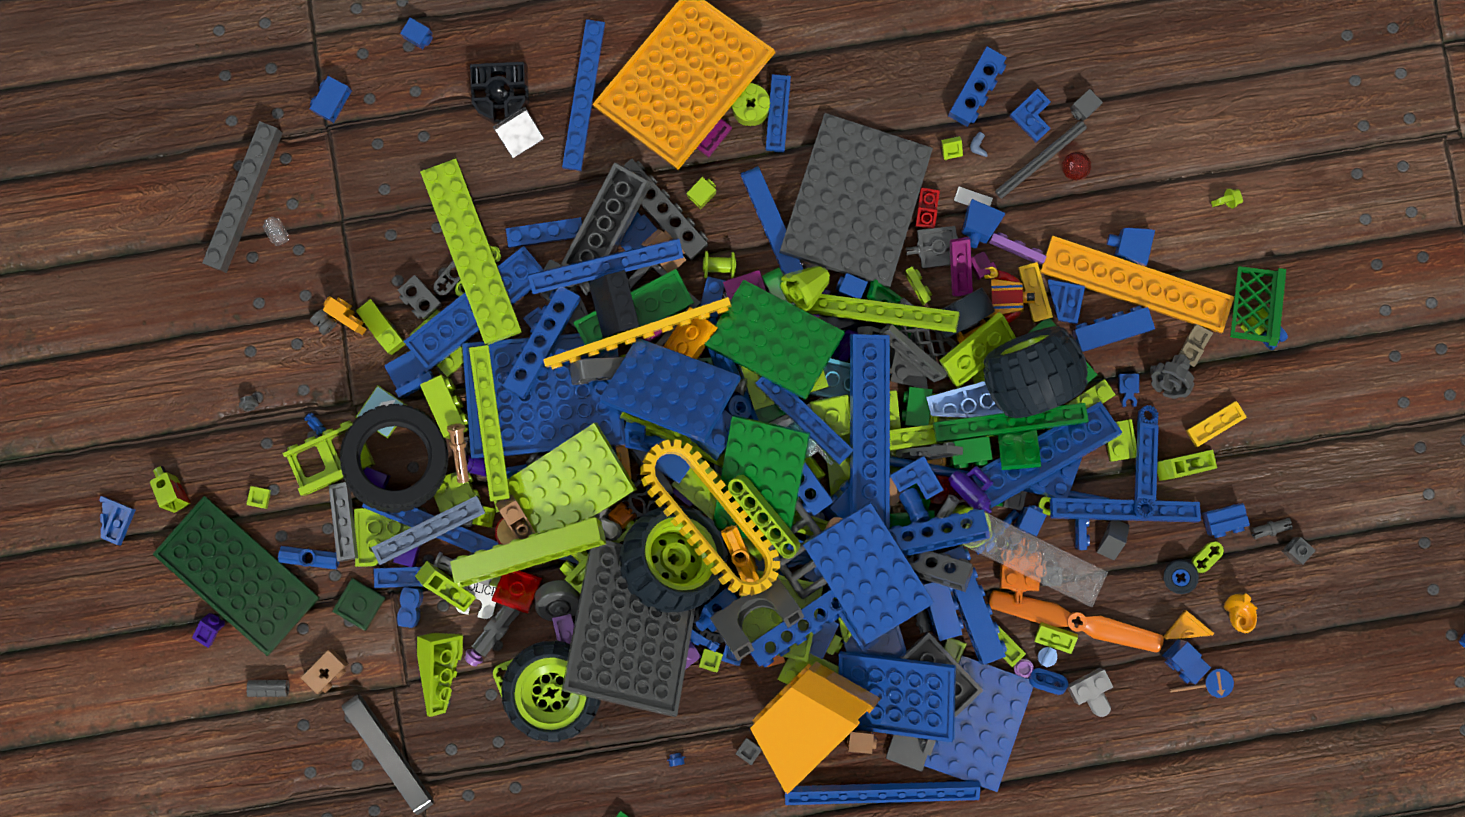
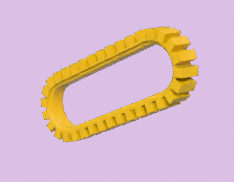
(648, 469)

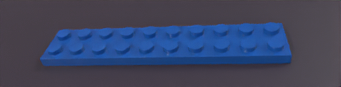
(870, 423)

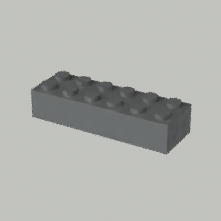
(609, 215)

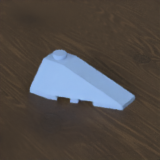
(963, 402)

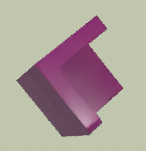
(979, 264)

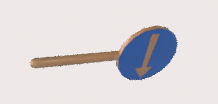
(1218, 684)

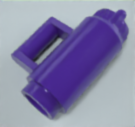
(970, 490)

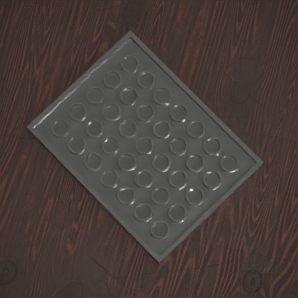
(856, 200)
(623, 647)

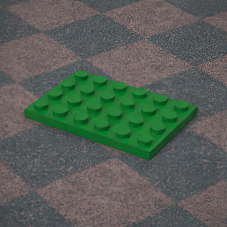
(775, 339)
(771, 460)

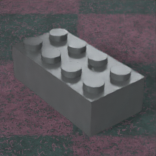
(929, 650)

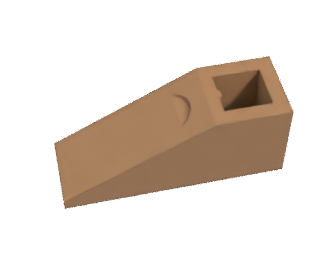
(514, 518)

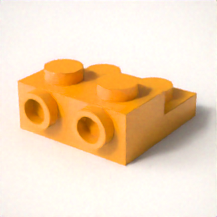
(342, 312)

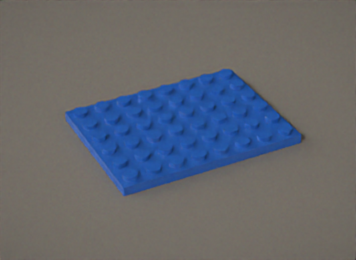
(551, 409)

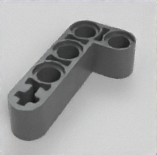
(594, 369)

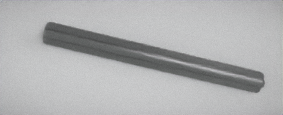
(1042, 158)

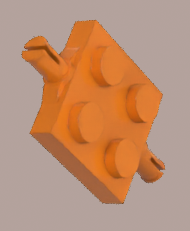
(1016, 582)

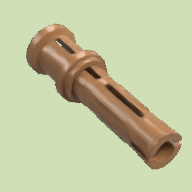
(458, 445)

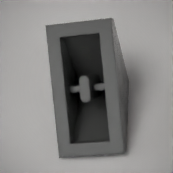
(1113, 539)

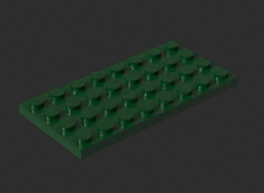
(236, 575)

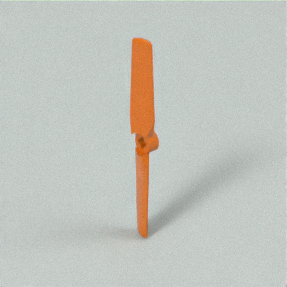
(1095, 626)

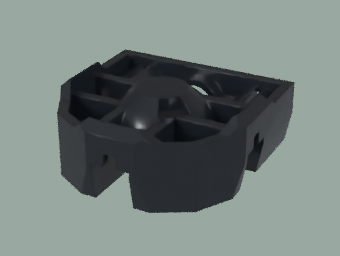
(495, 88)

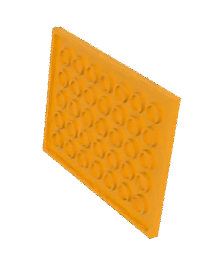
(683, 79)

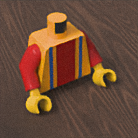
(1008, 294)

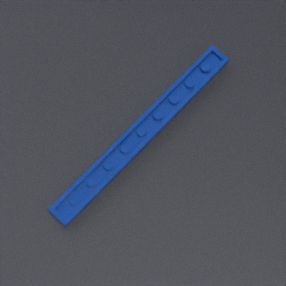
(883, 793)

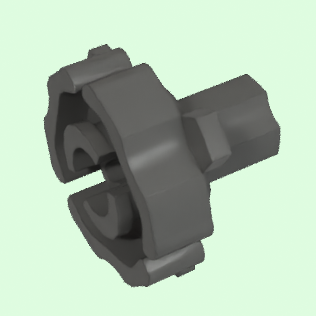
(1173, 377)

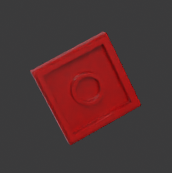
(517, 590)

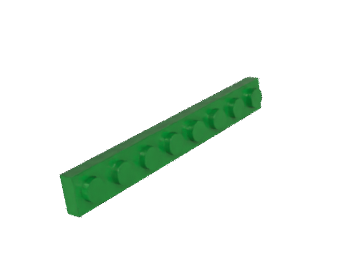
(1002, 424)

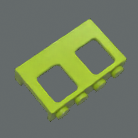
(330, 458)

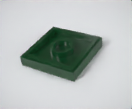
(359, 604)

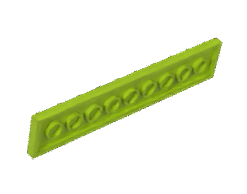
(470, 252)

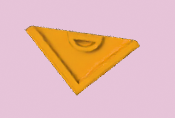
(1187, 627)

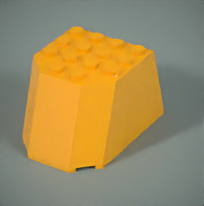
(809, 721)

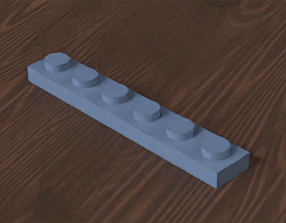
(428, 530)

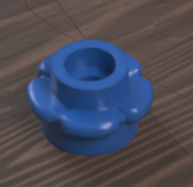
(676, 759)

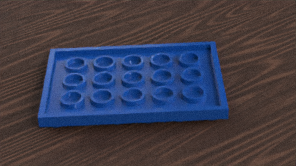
(670, 389)
(868, 573)
(913, 695)
(984, 728)

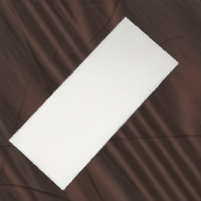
(965, 196)

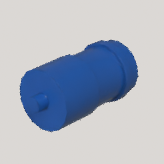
(914, 505)

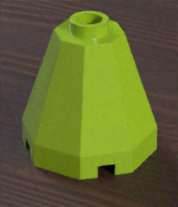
(805, 286)

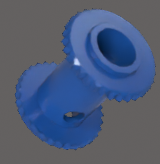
(739, 406)

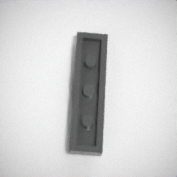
(343, 522)

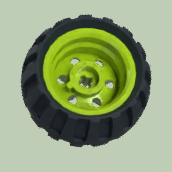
(645, 577)

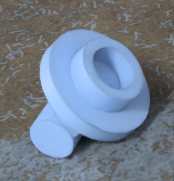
(1047, 656)

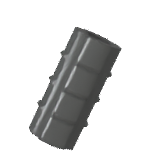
(268, 688)

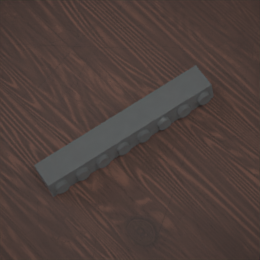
(242, 197)

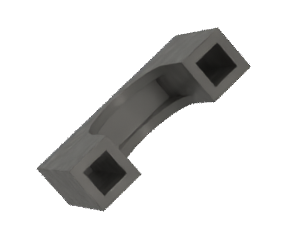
(730, 619)

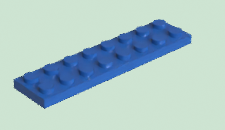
(457, 322)
(1057, 449)

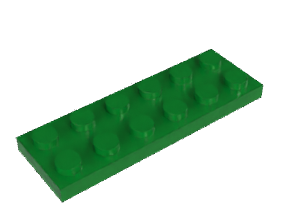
(652, 303)

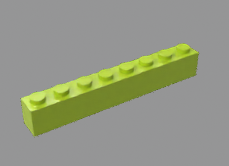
(528, 552)

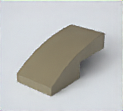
(1195, 343)

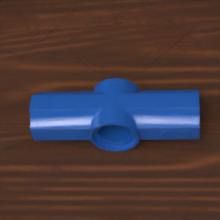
(296, 556)

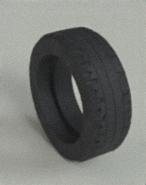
(380, 418)

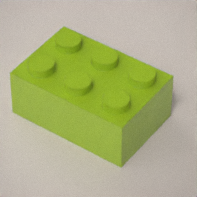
(444, 403)

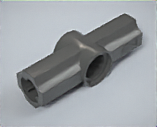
(495, 630)

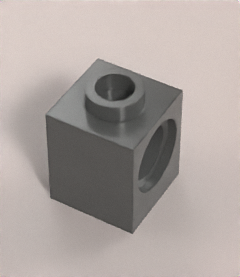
(1085, 105)
(1298, 550)

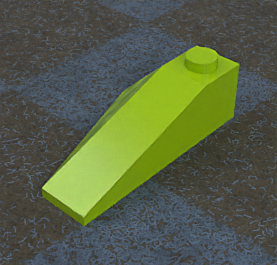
(437, 664)

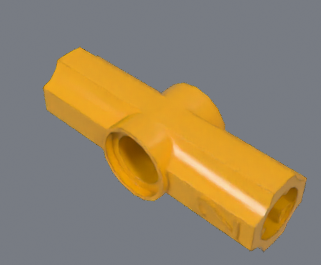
(735, 545)

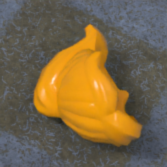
(1241, 612)

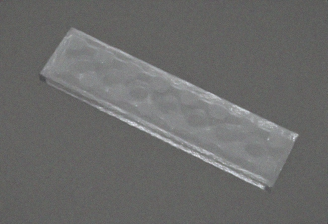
(1040, 561)

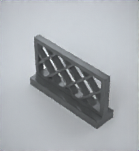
(913, 350)

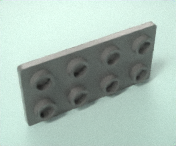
(910, 751)

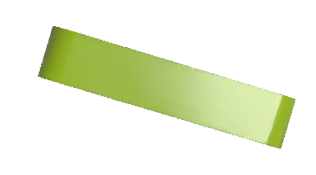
(765, 526)

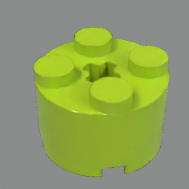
(751, 116)

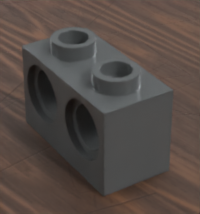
(423, 294)

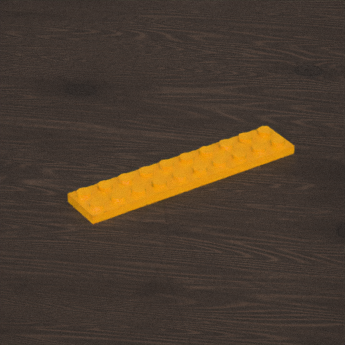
(1137, 284)

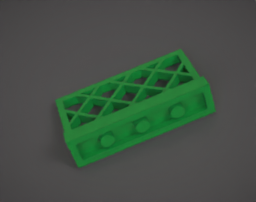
(1274, 310)

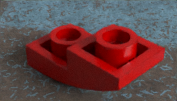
(927, 207)

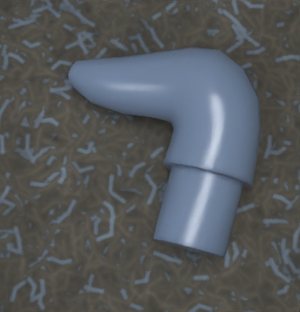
(975, 145)

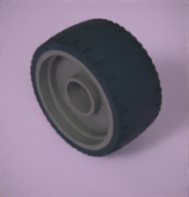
(971, 310)

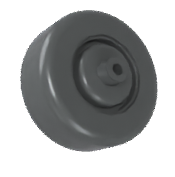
(556, 600)

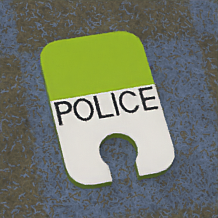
(485, 595)

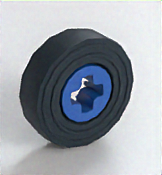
(1183, 586)

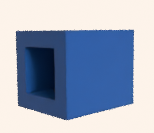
(417, 33)

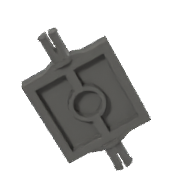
(933, 246)

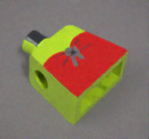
(168, 491)

